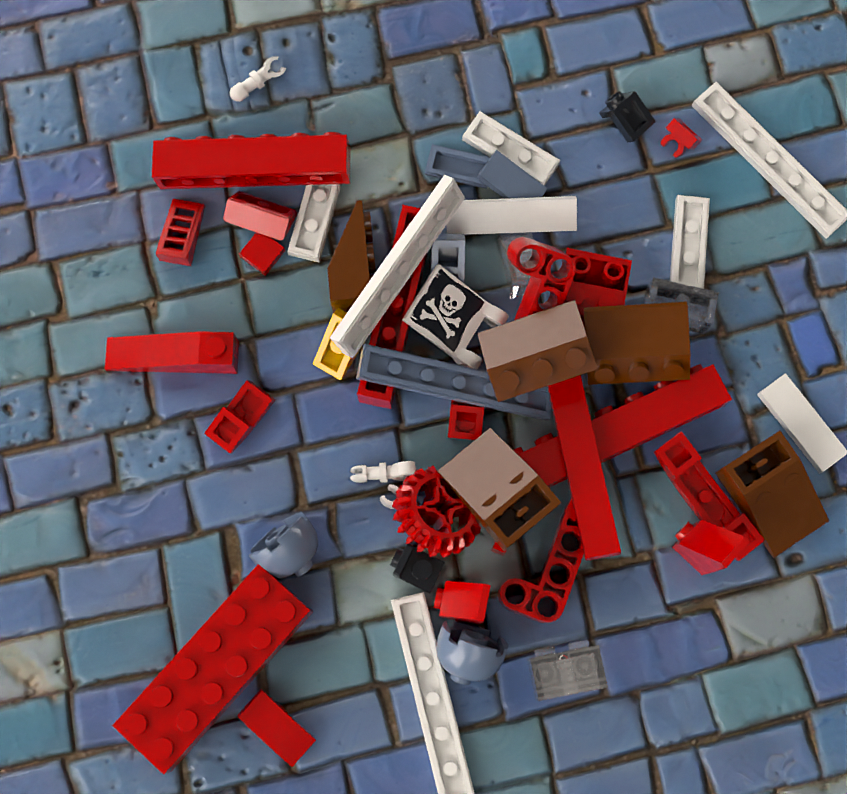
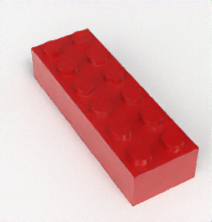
(212, 669)

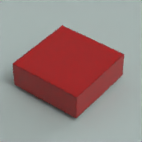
(262, 252)

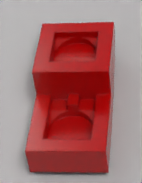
(239, 417)
(465, 421)
(276, 727)

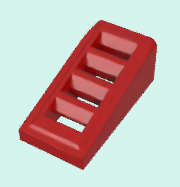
(179, 256)

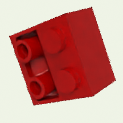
(598, 280)

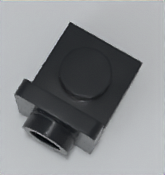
(628, 114)
(416, 567)

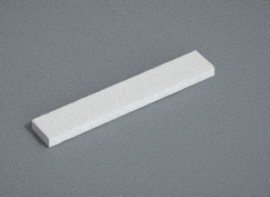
(771, 160)
(397, 267)
(432, 695)

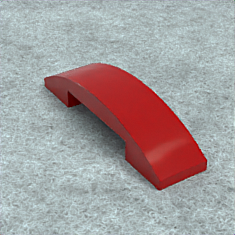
(702, 492)

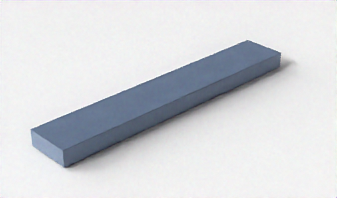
(445, 381)

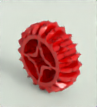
(432, 521)

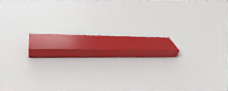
(584, 469)

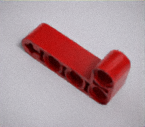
(541, 277)
(546, 587)

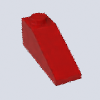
(708, 546)
(463, 601)

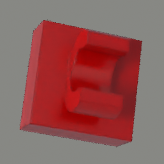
(683, 135)

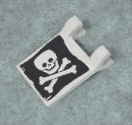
(450, 315)

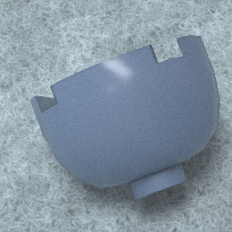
(287, 548)
(469, 652)

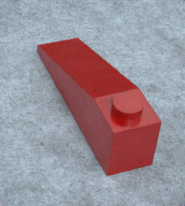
(174, 353)

